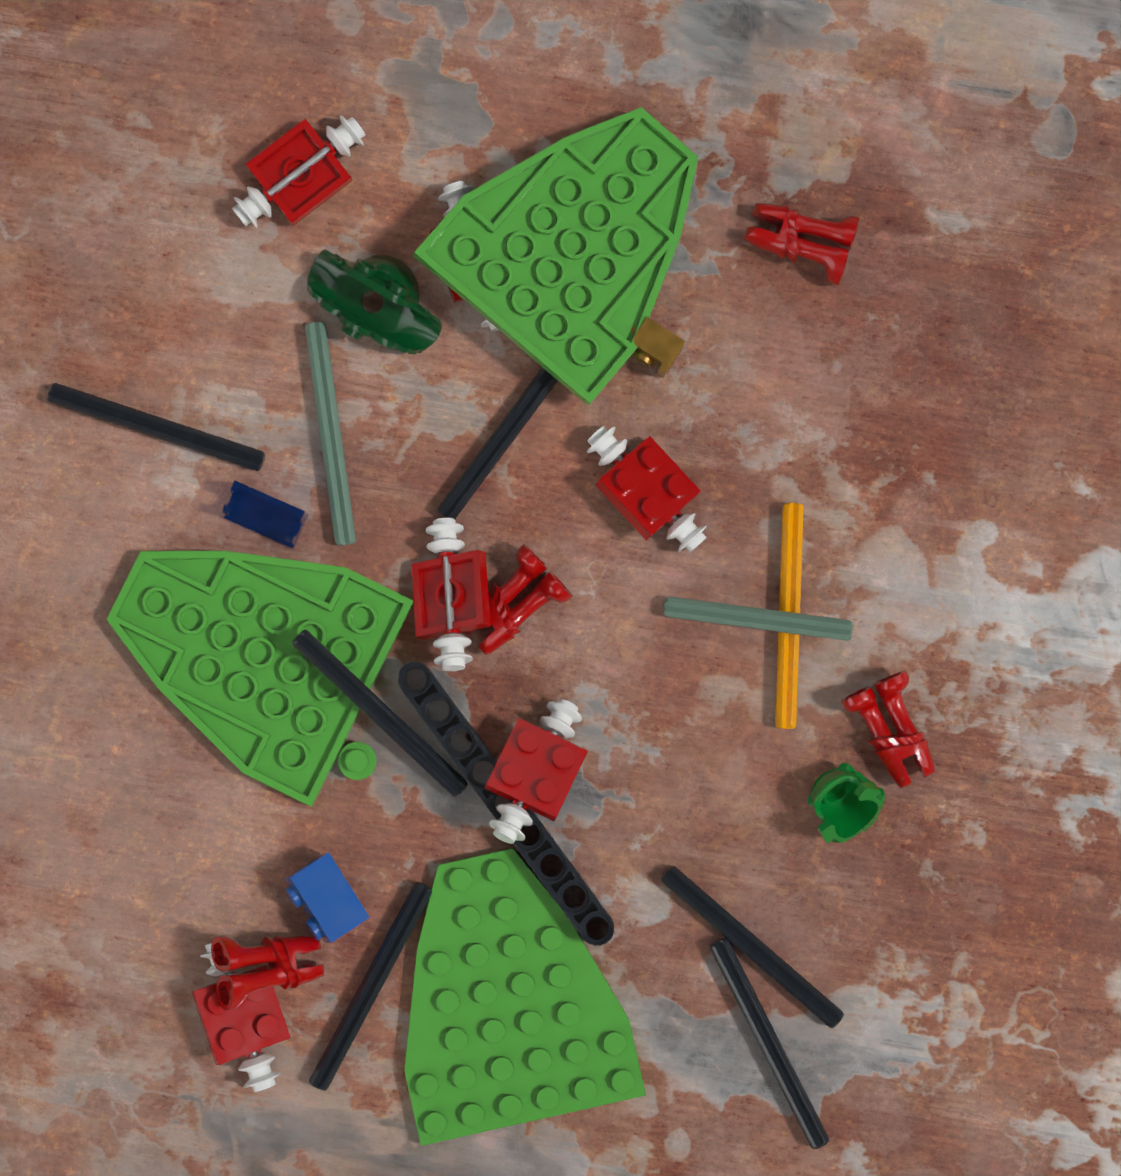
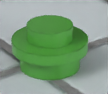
(357, 760)

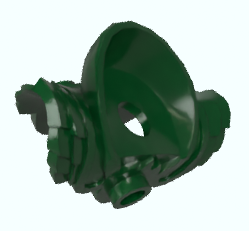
(401, 321)

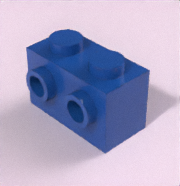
(325, 898)

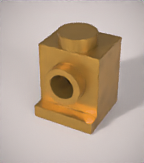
(656, 346)

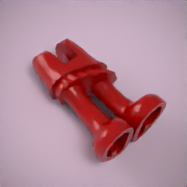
(786, 241)
(507, 620)
(889, 747)
(279, 954)

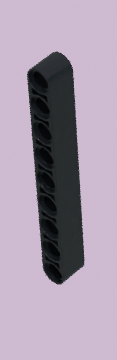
(532, 853)

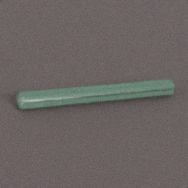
(330, 433)

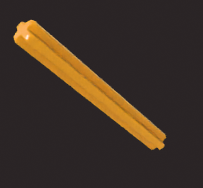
(789, 602)

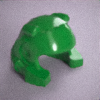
(845, 803)

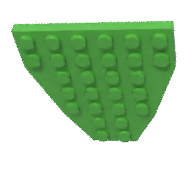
(571, 245)
(221, 649)
(508, 1008)

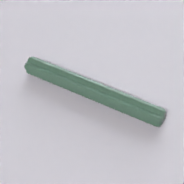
(758, 618)

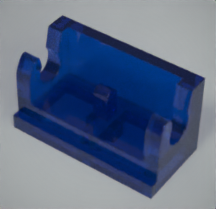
(265, 514)

